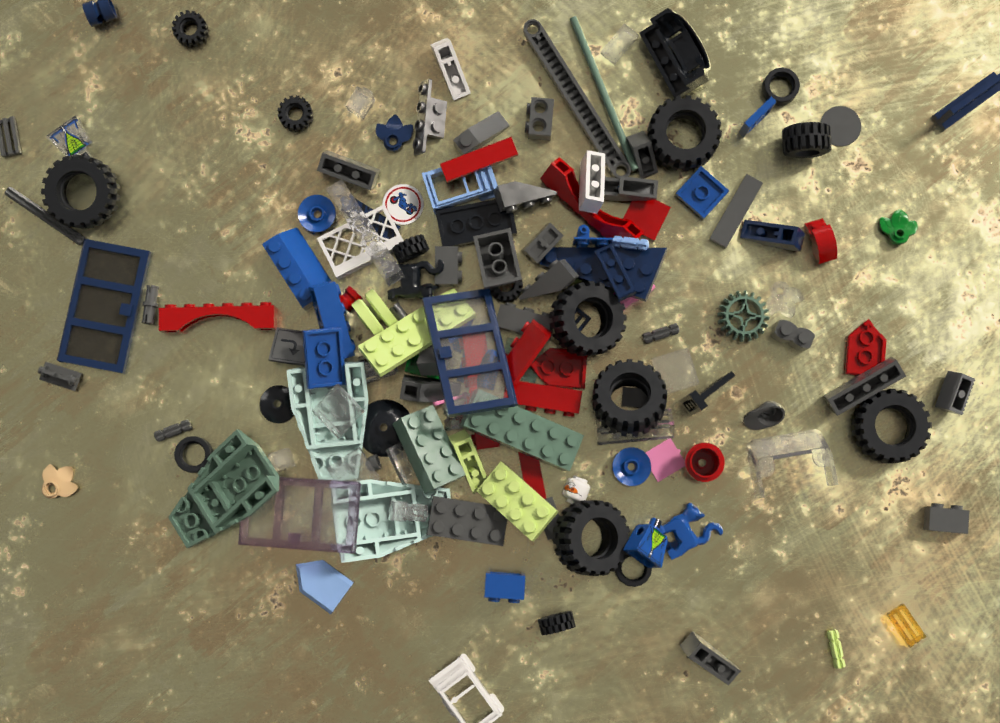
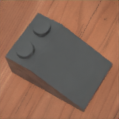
(497, 258)

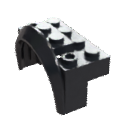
(686, 47)

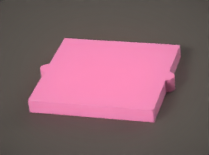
(665, 459)

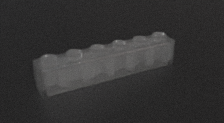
(365, 233)

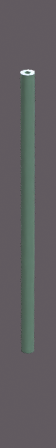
(603, 92)

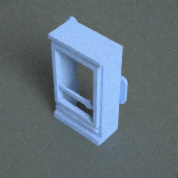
(485, 180)

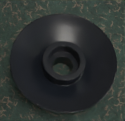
(276, 414)

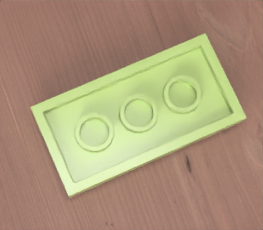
(517, 501)

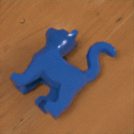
(683, 533)

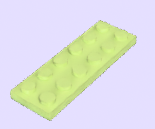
(398, 342)

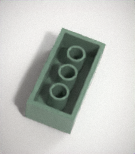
(428, 449)

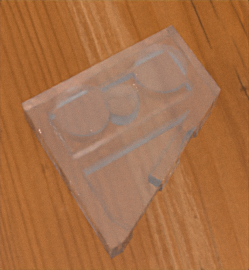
(353, 468)

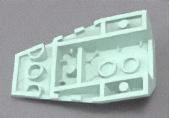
(319, 440)
(382, 536)

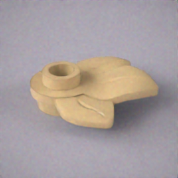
(60, 479)

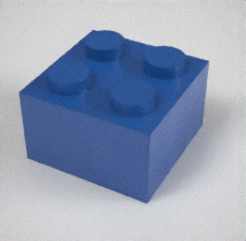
(504, 586)

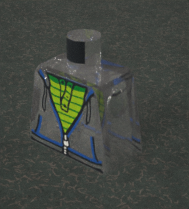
(71, 138)

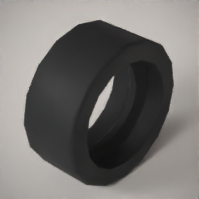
(788, 74)
(178, 454)
(630, 582)

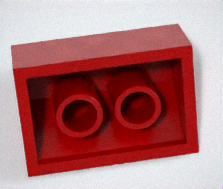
(526, 348)

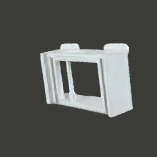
(454, 673)

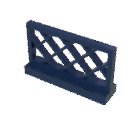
(968, 101)

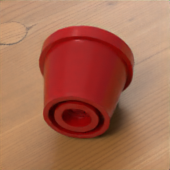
(713, 460)

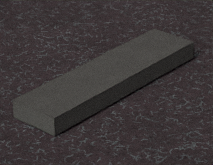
(736, 211)

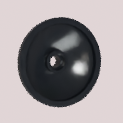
(381, 413)

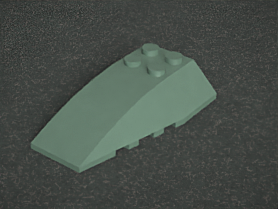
(226, 491)

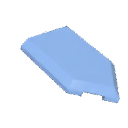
(322, 584)

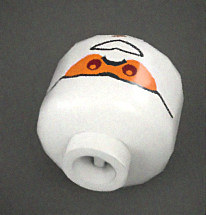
(575, 489)

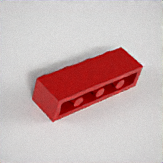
(548, 398)

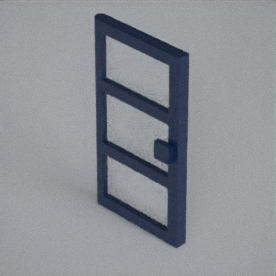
(469, 352)

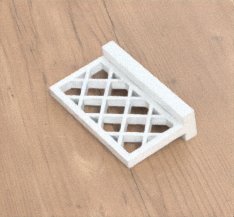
(361, 260)

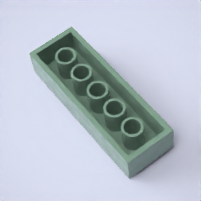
(527, 434)

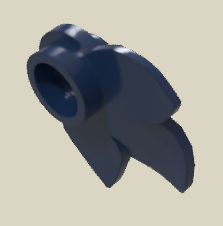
(394, 131)

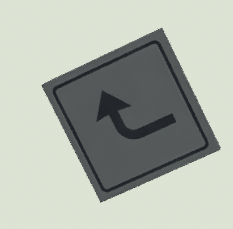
(287, 347)

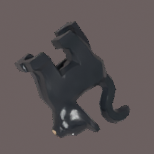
(411, 286)

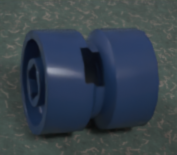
(99, 11)

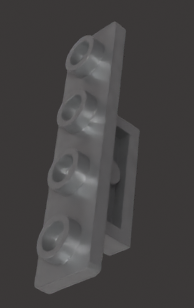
(430, 117)

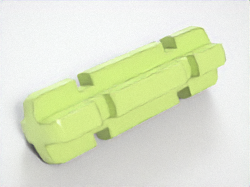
(836, 649)

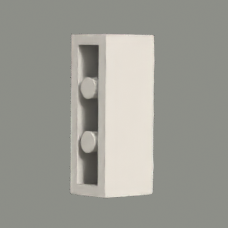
(592, 182)

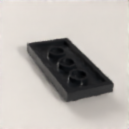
(461, 223)

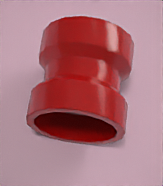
(349, 297)

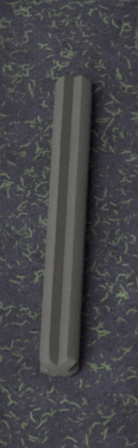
(44, 215)

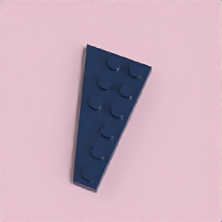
(640, 265)

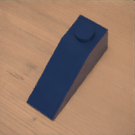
(773, 235)

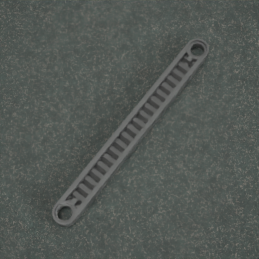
(575, 98)

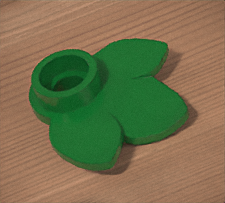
(898, 224)

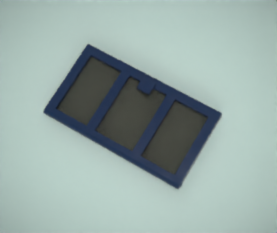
(104, 306)

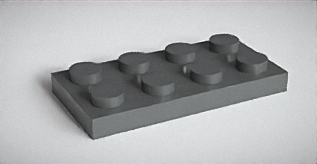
(466, 521)

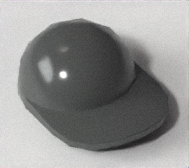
(766, 415)

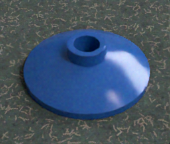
(314, 204)
(639, 459)

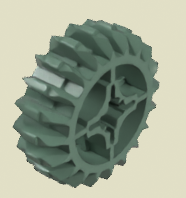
(744, 299)

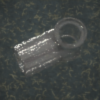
(404, 511)

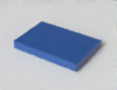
(324, 357)

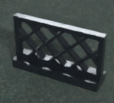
(695, 402)

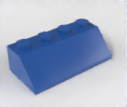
(296, 264)

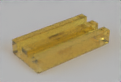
(916, 639)

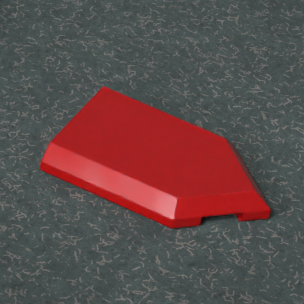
(864, 349)
(561, 368)

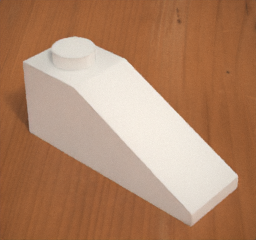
(450, 68)

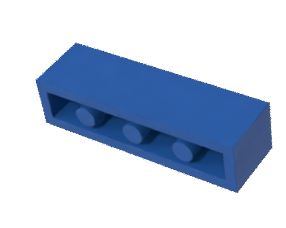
(331, 312)

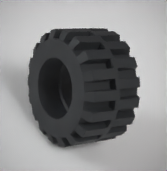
(806, 140)

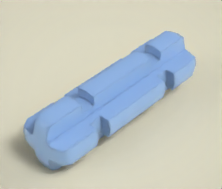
(630, 243)

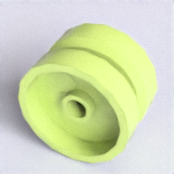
(374, 313)

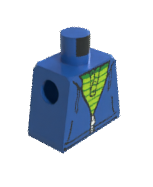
(647, 544)

